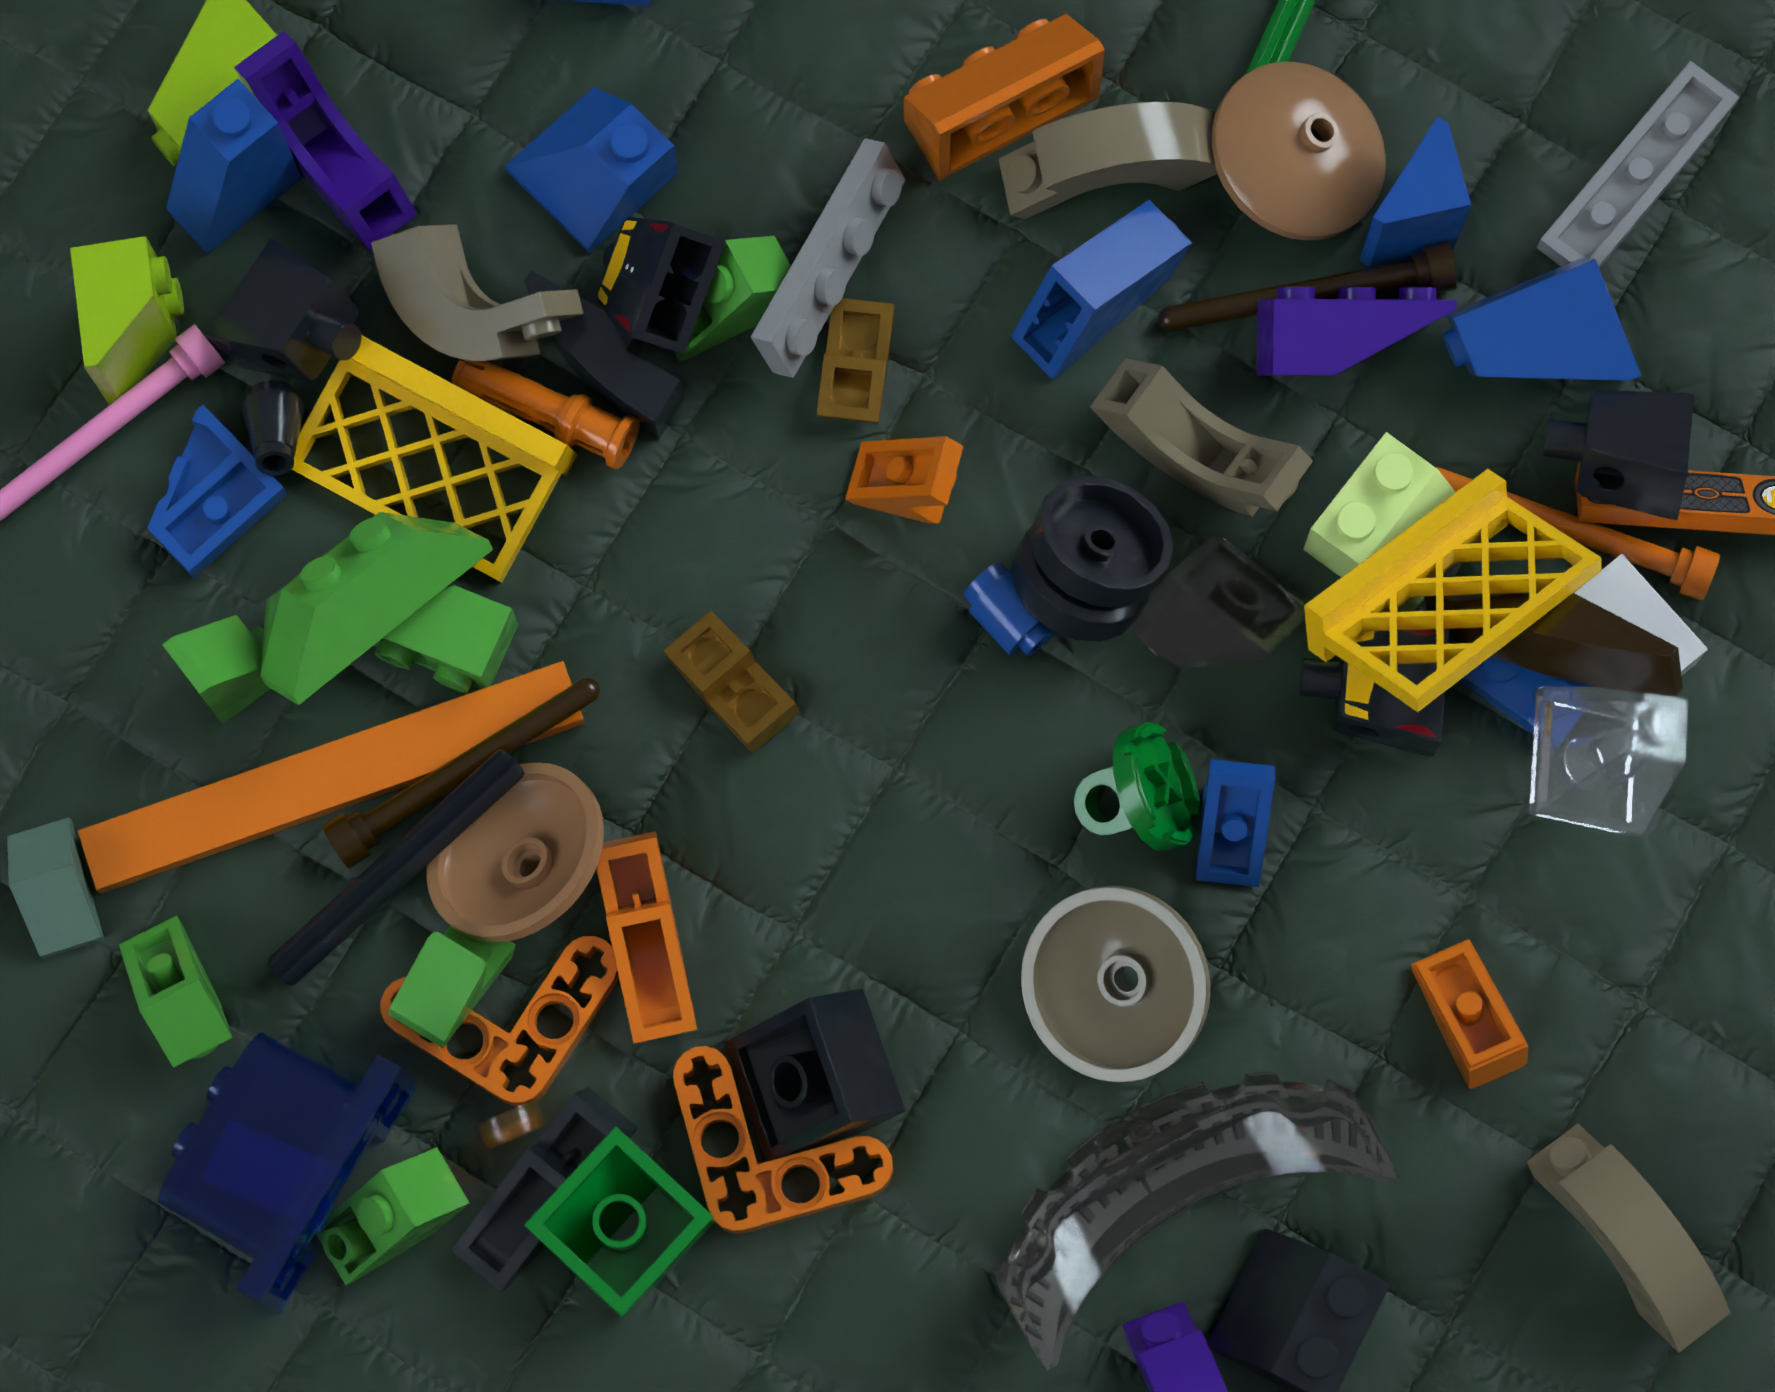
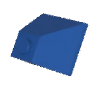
(595, 166)

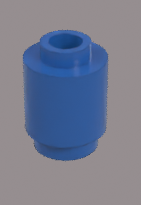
(1003, 614)

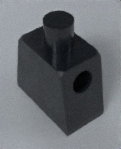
(286, 318)
(1629, 449)

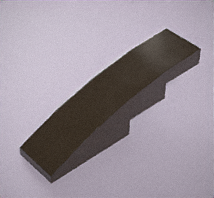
(1580, 645)

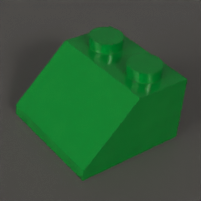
(620, 1223)

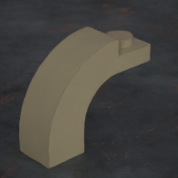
(1109, 147)
(446, 309)
(1196, 446)
(1637, 1233)

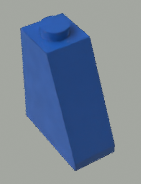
(229, 167)
(1099, 287)
(1545, 329)

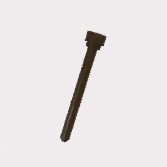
(1428, 269)
(357, 833)

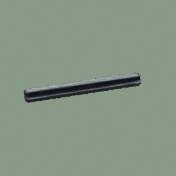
(396, 867)

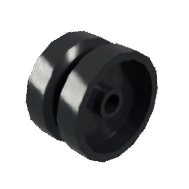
(1091, 558)

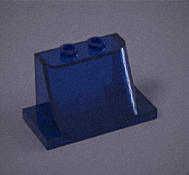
(278, 1156)

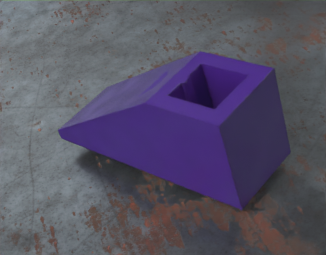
(1330, 335)

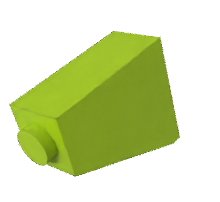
(204, 67)

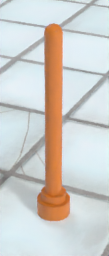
(1686, 569)

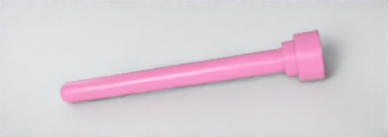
(189, 359)

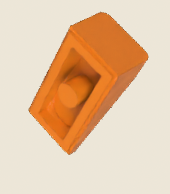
(1471, 1014)

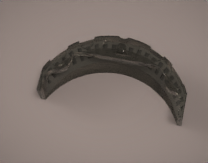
(1161, 1163)

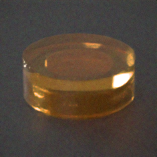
(511, 1124)

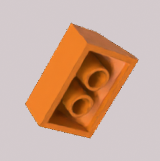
(1004, 93)

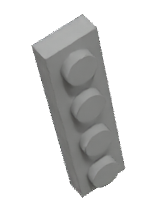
(1640, 169)
(828, 258)

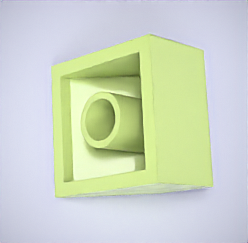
(1375, 506)

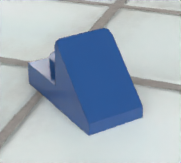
(1234, 822)

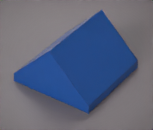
(1424, 203)

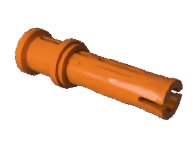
(570, 418)

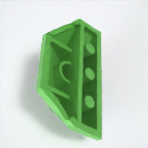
(359, 596)

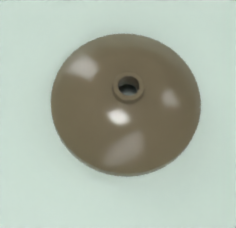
(1079, 992)

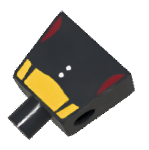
(658, 280)
(1368, 709)

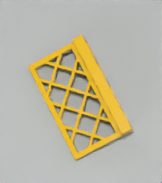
(453, 407)
(1407, 568)

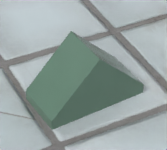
(52, 888)

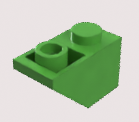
(739, 291)
(455, 636)
(391, 1214)

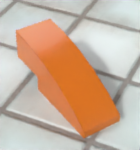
(645, 938)

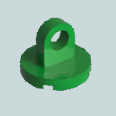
(1152, 786)

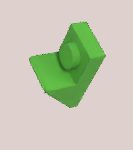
(448, 983)

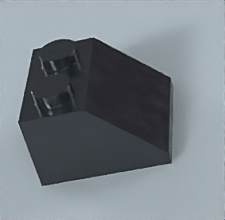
(814, 1074)
(1297, 1314)

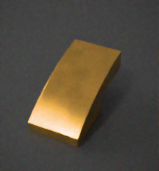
(856, 361)
(731, 682)

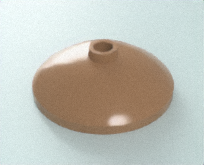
(1278, 166)
(520, 858)

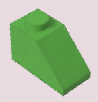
(222, 664)
(174, 992)

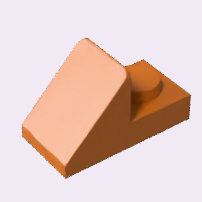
(906, 476)

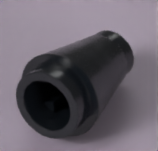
(273, 424)

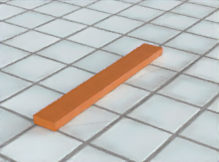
(311, 782)

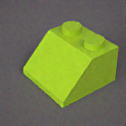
(124, 311)

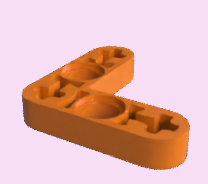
(503, 1048)
(765, 1178)

